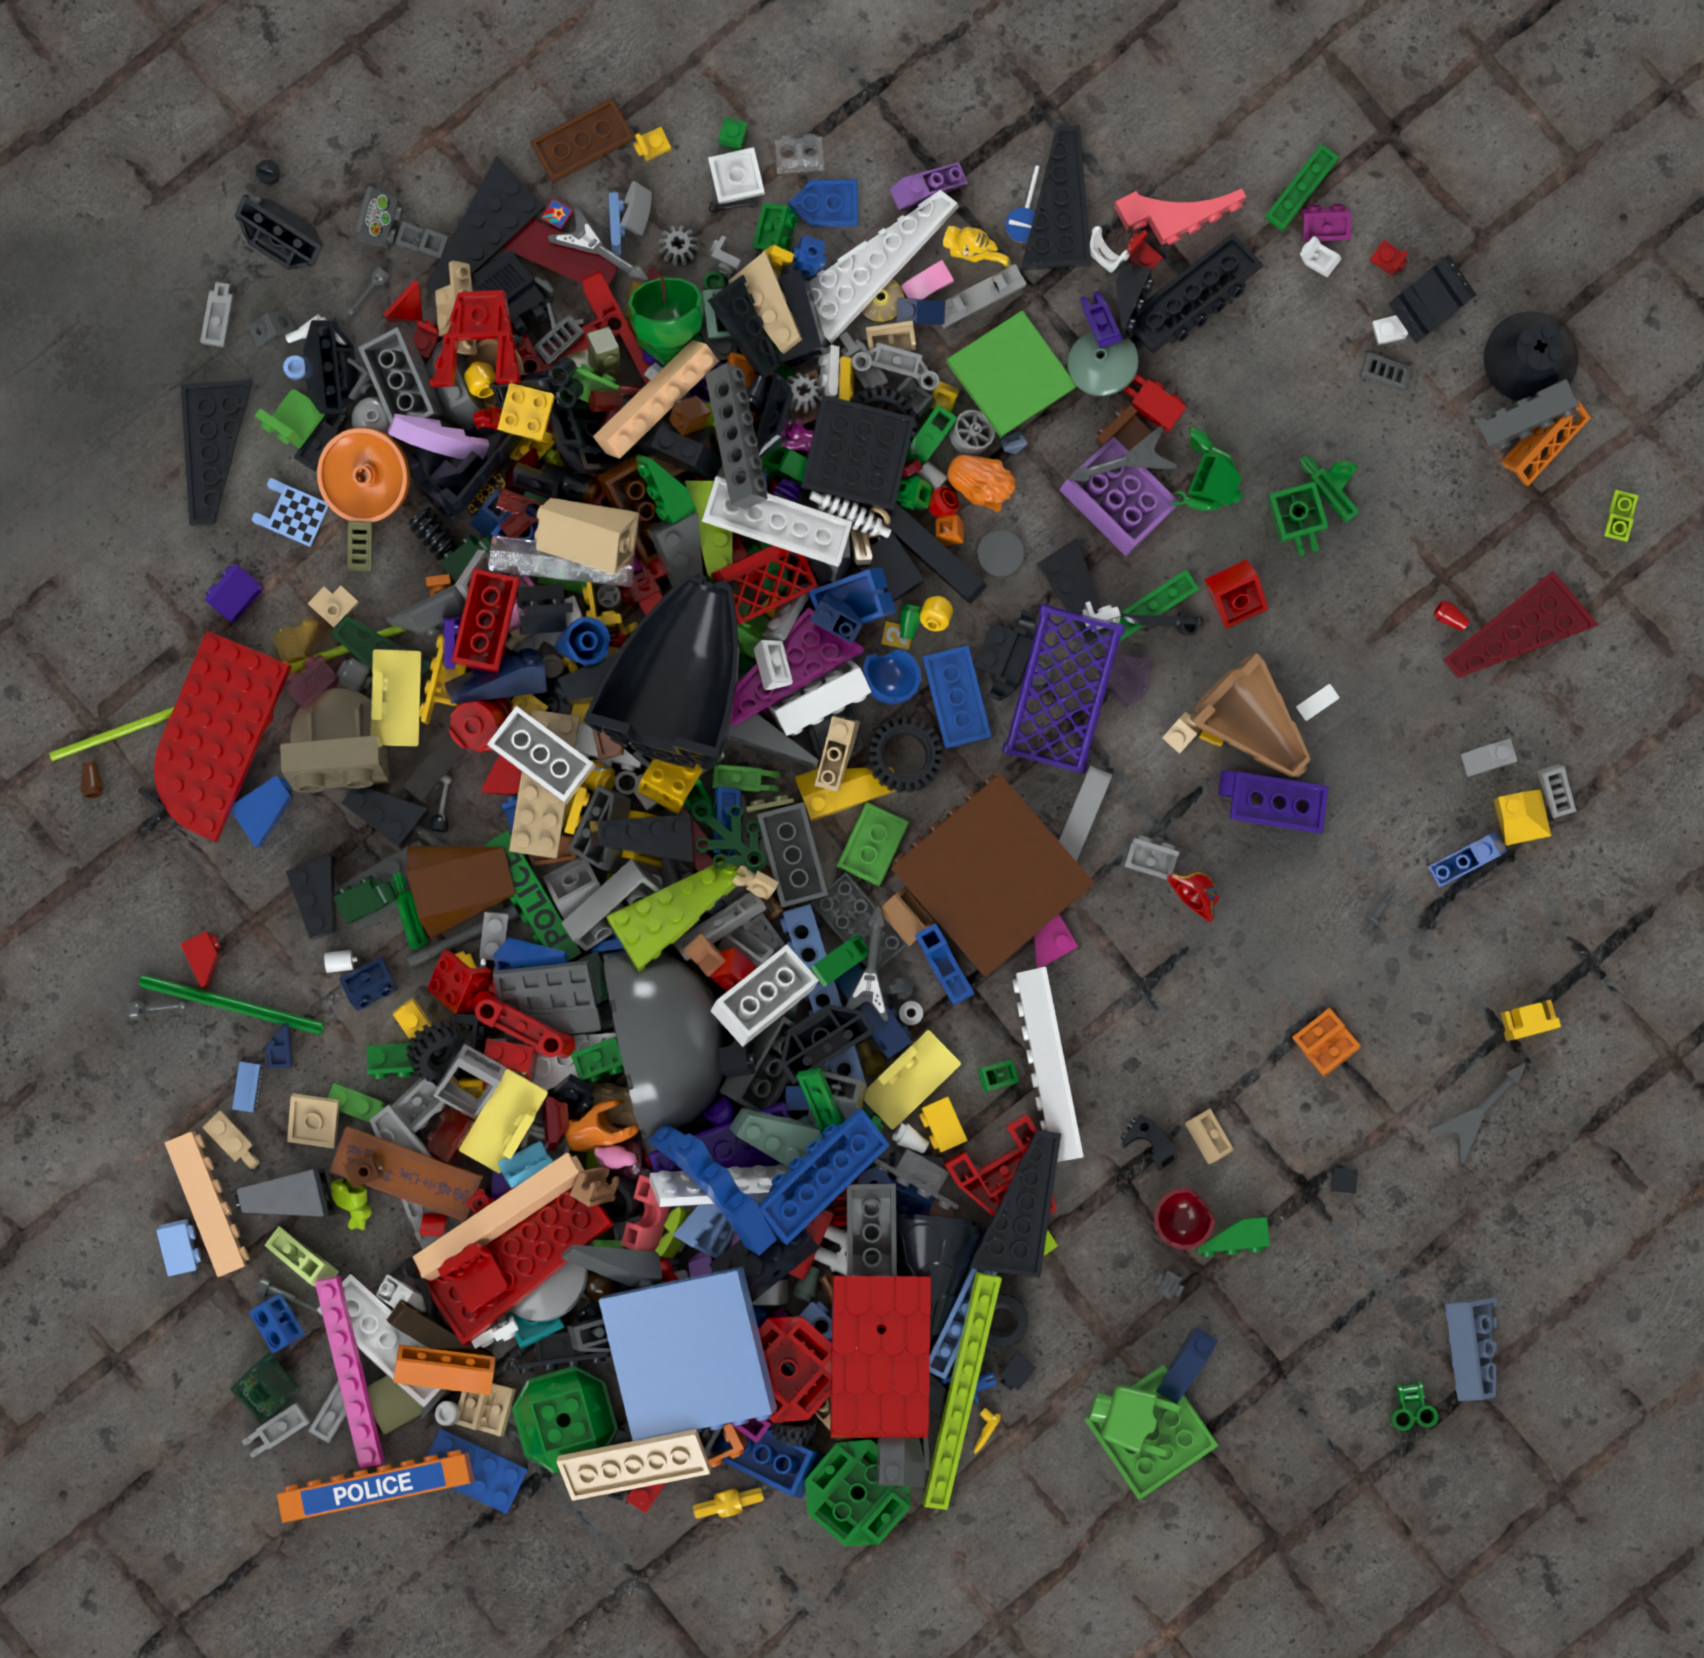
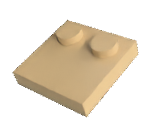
(313, 1120)

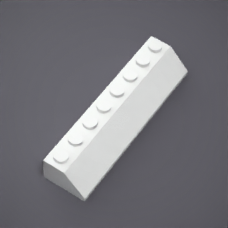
(1048, 1060)

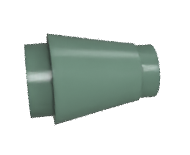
(806, 1289)

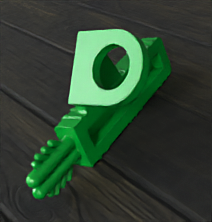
(1331, 485)
(408, 913)

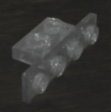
(920, 1173)

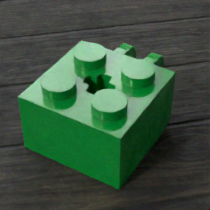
(1293, 528)

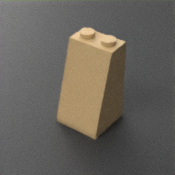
(587, 534)

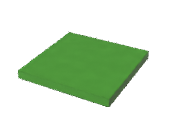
(1011, 373)
(1179, 1433)

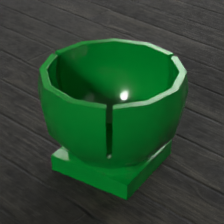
(668, 325)

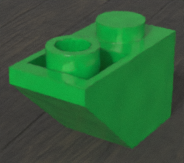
(786, 464)

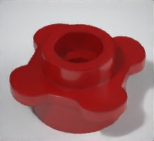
(479, 1196)

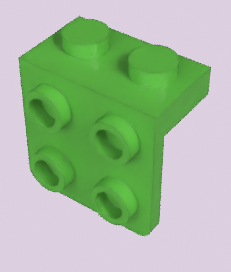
(292, 420)

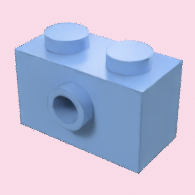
(178, 1247)

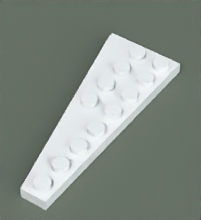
(865, 270)

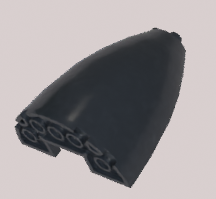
(675, 678)

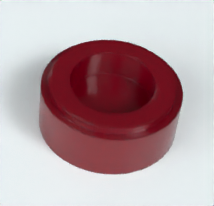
(911, 467)

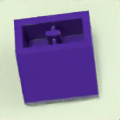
(233, 593)

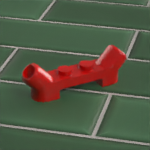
(522, 1026)

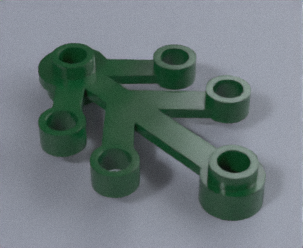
(732, 840)

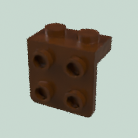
(1125, 428)

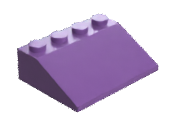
(1122, 501)

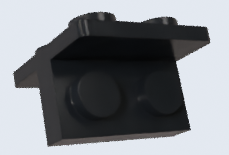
(542, 609)

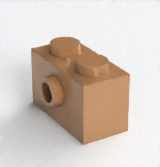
(907, 915)

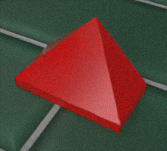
(407, 306)

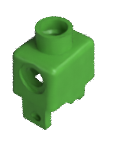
(1129, 1417)

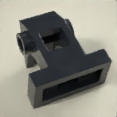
(1163, 1150)

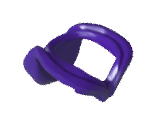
(721, 1112)

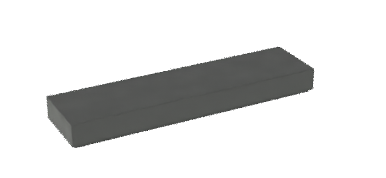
(569, 1022)

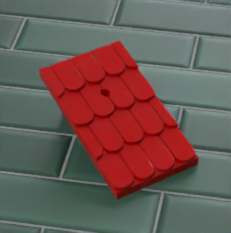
(880, 1357)

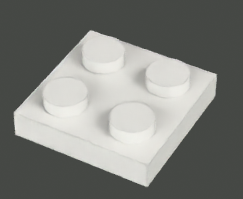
(736, 176)

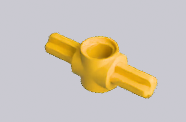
(728, 1502)

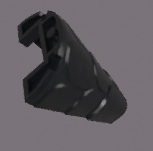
(453, 502)
(936, 1250)

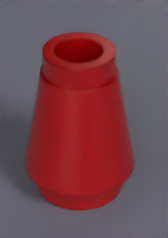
(1450, 615)

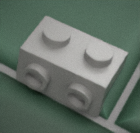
(726, 263)
(1151, 858)
(418, 1104)

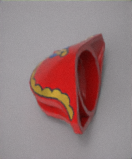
(1196, 891)

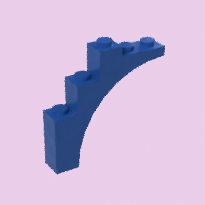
(717, 1183)

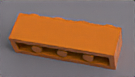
(444, 1369)

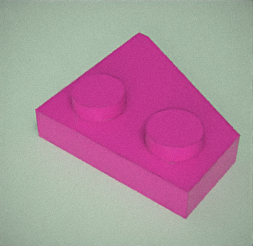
(1053, 942)

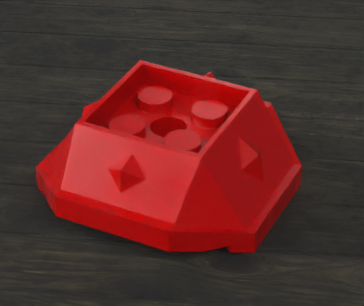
(809, 1386)

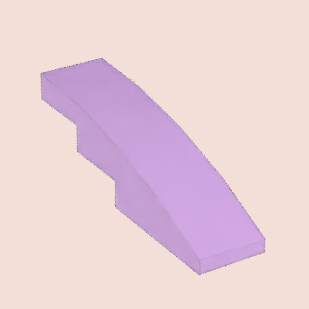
(431, 436)

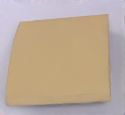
(485, 1411)

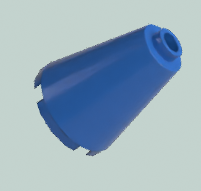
(584, 641)

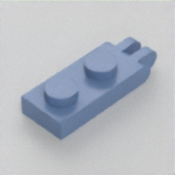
(616, 230)

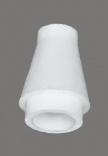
(910, 1138)

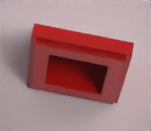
(433, 1225)

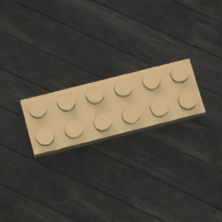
(539, 812)
(634, 1464)

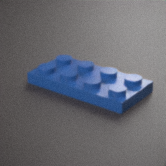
(956, 697)
(495, 1476)

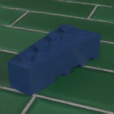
(888, 1035)

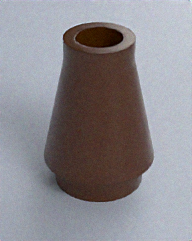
(91, 781)

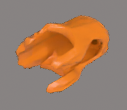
(981, 480)
(596, 1129)

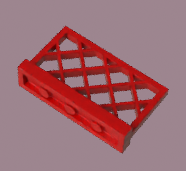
(752, 563)

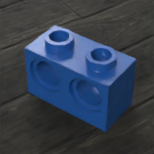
(276, 1323)

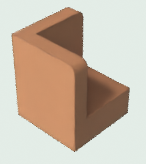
(704, 954)

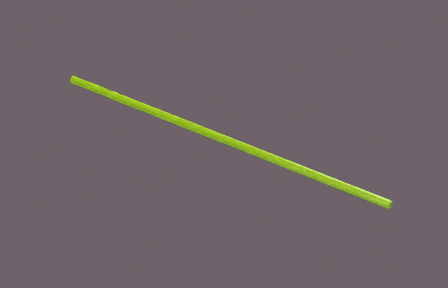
(164, 715)

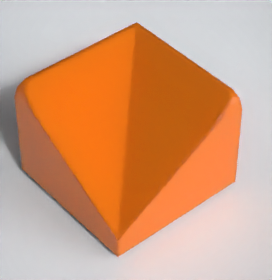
(950, 530)

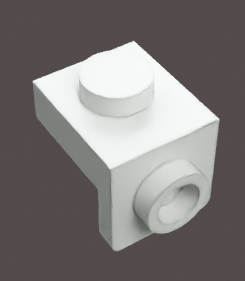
(1319, 257)

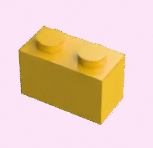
(943, 1125)

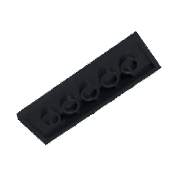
(1196, 294)

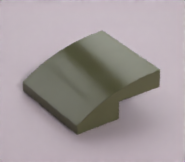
(392, 1405)

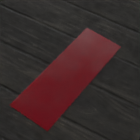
(575, 264)

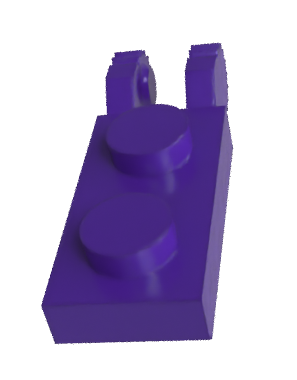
(1100, 321)

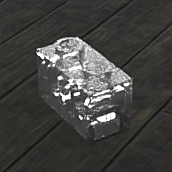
(799, 161)

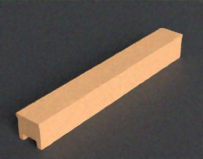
(501, 1214)

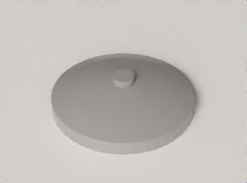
(555, 1295)

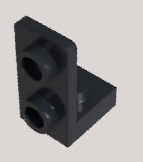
(479, 1030)

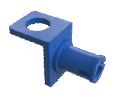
(981, 1384)

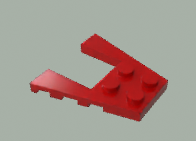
(478, 317)

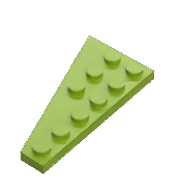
(667, 914)

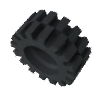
(795, 1431)

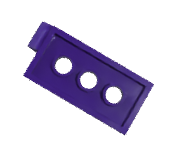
(1241, 786)

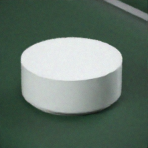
(447, 1413)

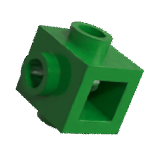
(914, 493)

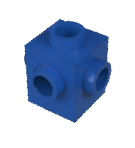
(809, 255)

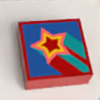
(557, 214)

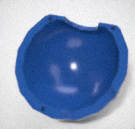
(892, 676)

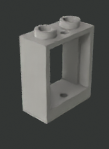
(479, 1066)

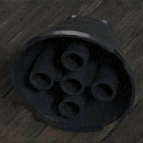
(1529, 354)

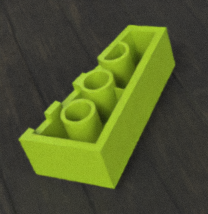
(715, 541)

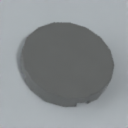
(1000, 553)

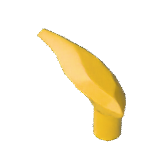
(992, 1422)

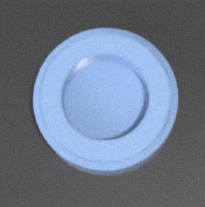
(294, 367)

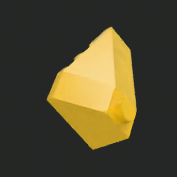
(856, 788)

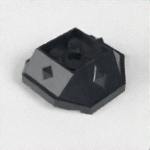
(574, 433)

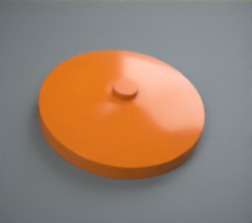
(363, 475)

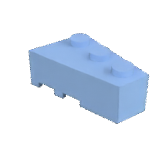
(706, 1230)

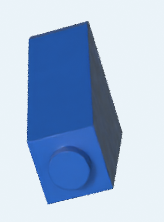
(262, 809)

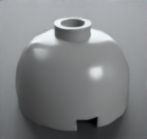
(370, 414)

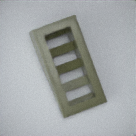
(369, 527)

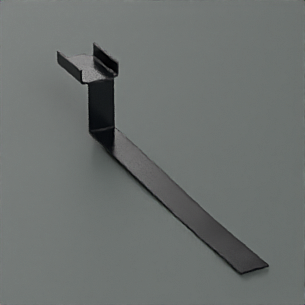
(410, 1270)

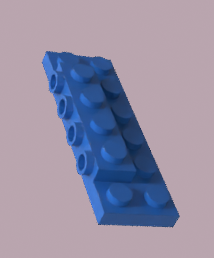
(821, 1174)

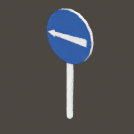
(1020, 220)

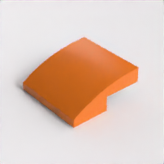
(1326, 1042)

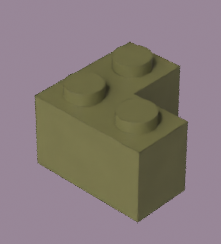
(601, 354)

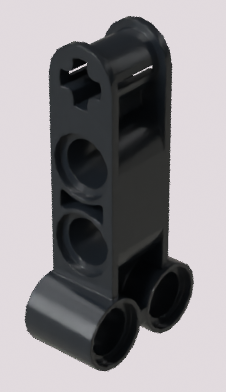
(549, 381)

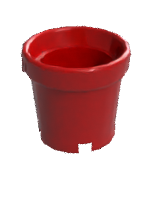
(477, 722)

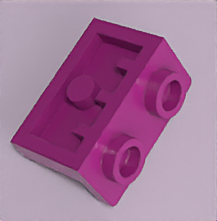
(1326, 223)

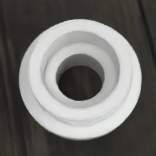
(903, 1013)

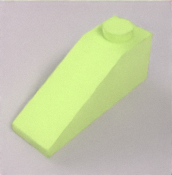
(299, 1257)

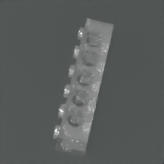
(522, 558)

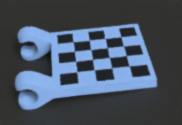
(295, 514)

